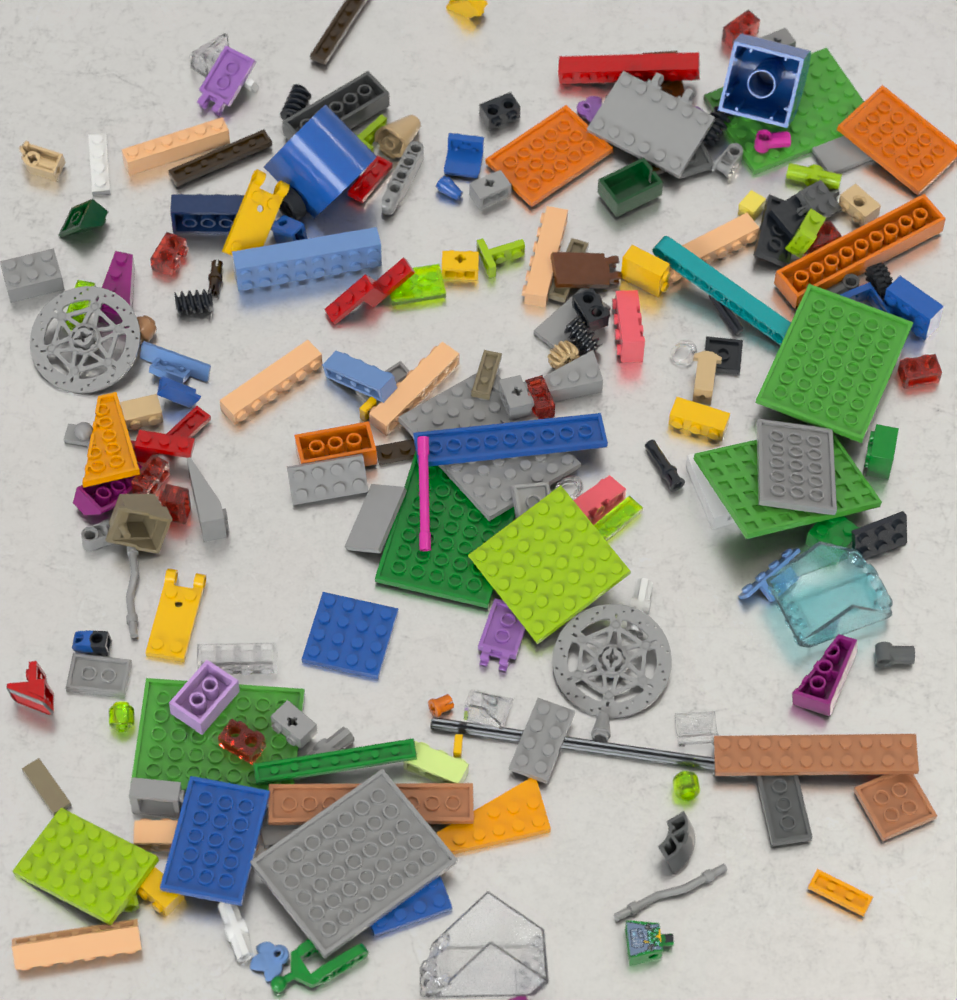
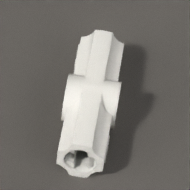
(640, 601)
(236, 931)

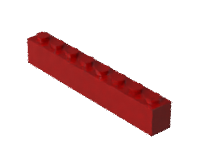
(642, 66)

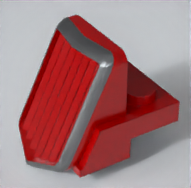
(34, 692)

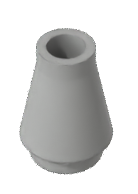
(601, 728)

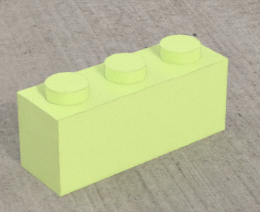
(437, 765)

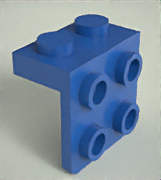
(464, 155)

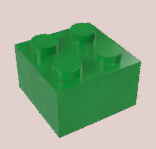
(881, 451)
(832, 531)

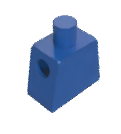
(288, 230)

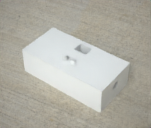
(712, 505)

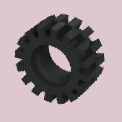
(879, 277)

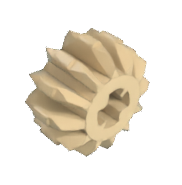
(562, 354)

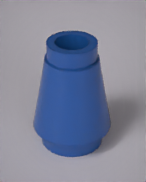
(449, 188)

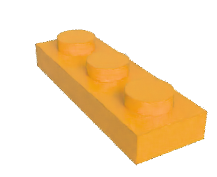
(840, 892)

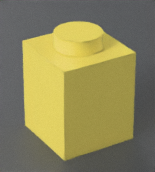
(752, 204)

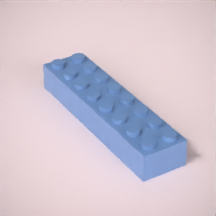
(307, 258)

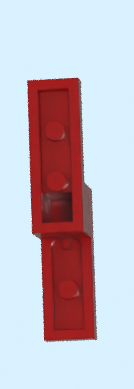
(369, 290)
(155, 443)

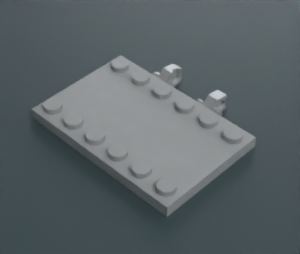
(652, 123)

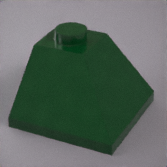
(84, 218)

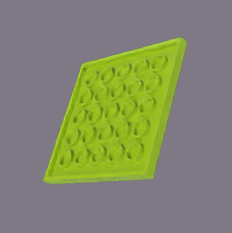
(549, 564)

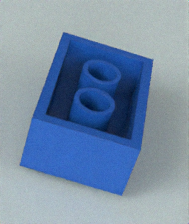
(914, 305)

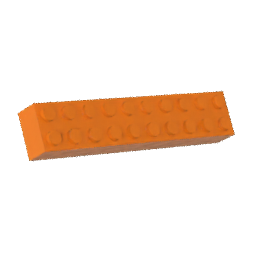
(861, 248)

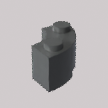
(679, 841)

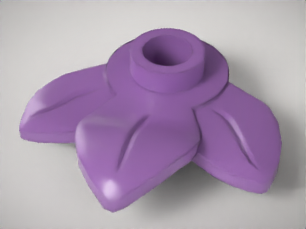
(589, 108)

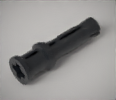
(668, 471)

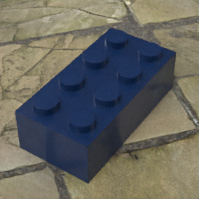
(204, 213)

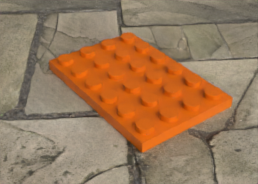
(899, 140)
(549, 155)

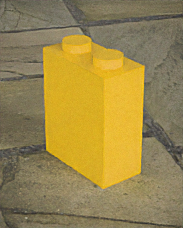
(645, 271)

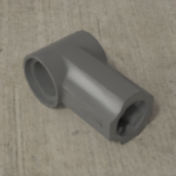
(842, 287)
(888, 655)

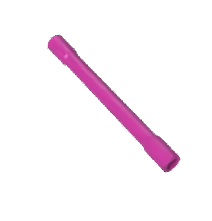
(424, 535)

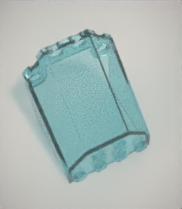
(829, 594)

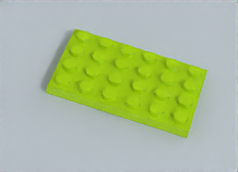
(86, 866)

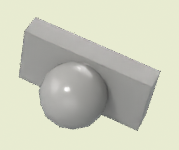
(78, 434)

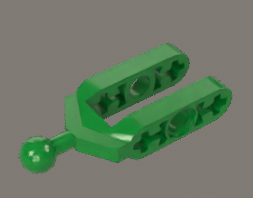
(322, 974)

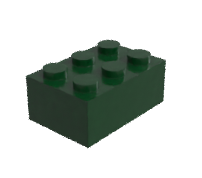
(630, 187)

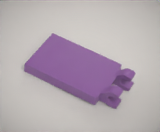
(225, 79)
(501, 635)

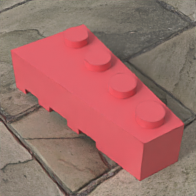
(629, 326)
(601, 499)

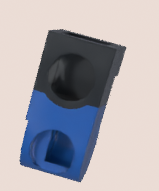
(92, 642)

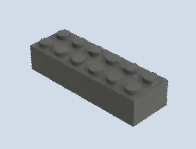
(351, 103)

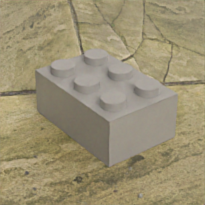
(32, 275)

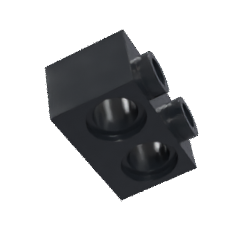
(499, 111)
(592, 308)

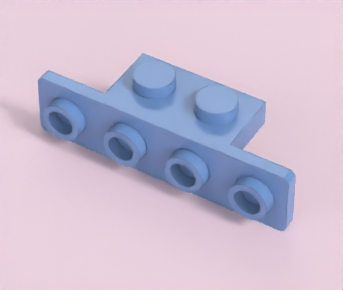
(173, 365)
(761, 578)

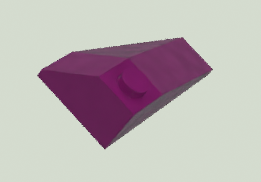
(101, 497)

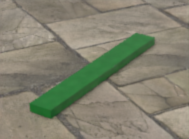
(335, 761)

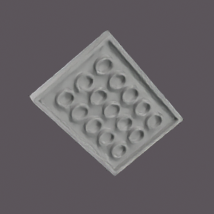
(796, 467)

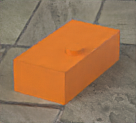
(337, 443)

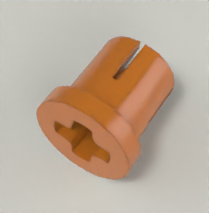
(440, 705)

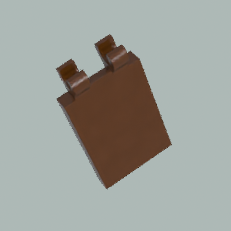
(584, 270)

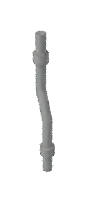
(132, 617)
(706, 877)

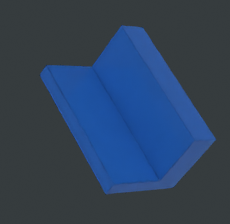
(177, 392)

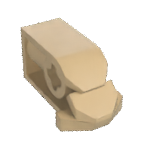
(42, 161)
(705, 376)

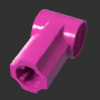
(766, 140)

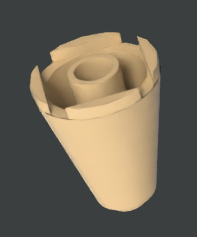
(397, 135)

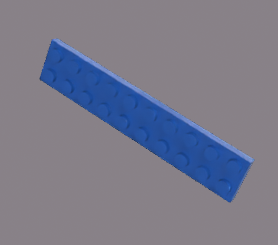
(514, 439)

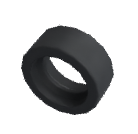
(293, 205)

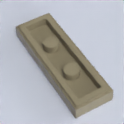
(486, 374)
(46, 786)

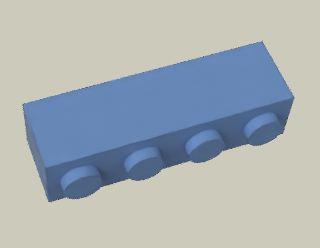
(359, 376)

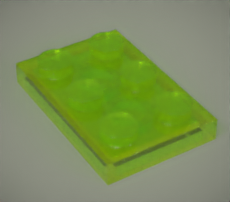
(422, 286)

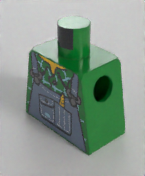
(645, 941)

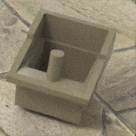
(139, 522)

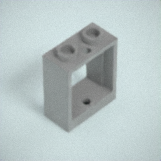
(156, 797)

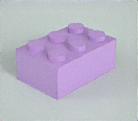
(204, 697)

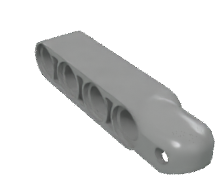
(402, 176)

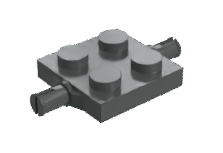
(819, 199)

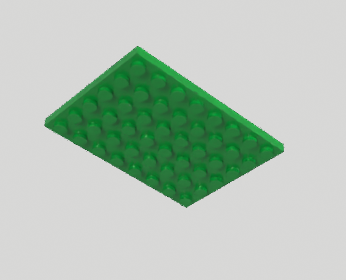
(455, 532)

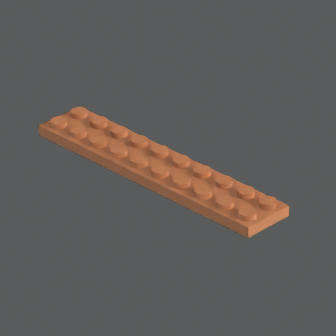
(815, 754)
(434, 801)

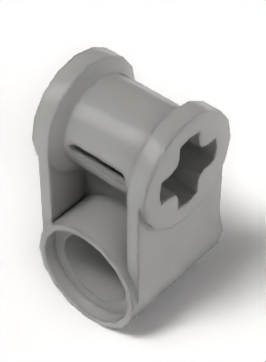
(729, 160)
(99, 533)

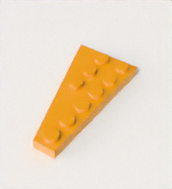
(110, 445)
(504, 819)

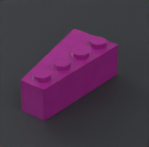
(120, 281)
(825, 681)

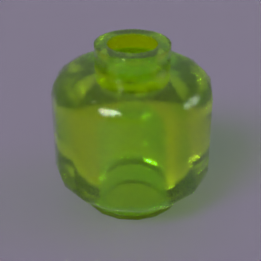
(121, 716)
(686, 785)

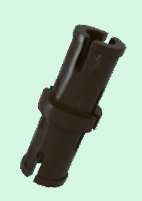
(215, 277)

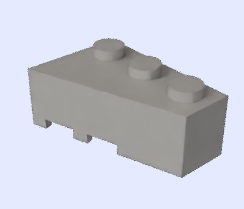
(575, 379)

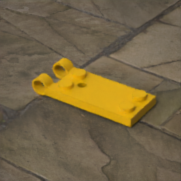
(250, 226)
(174, 624)

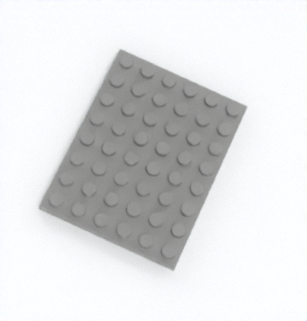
(487, 481)
(353, 863)

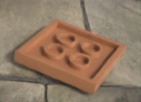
(895, 804)

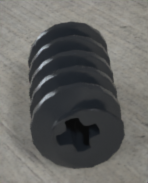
(296, 101)
(720, 119)
(193, 301)
(582, 336)

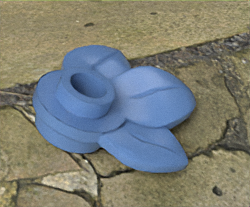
(267, 961)

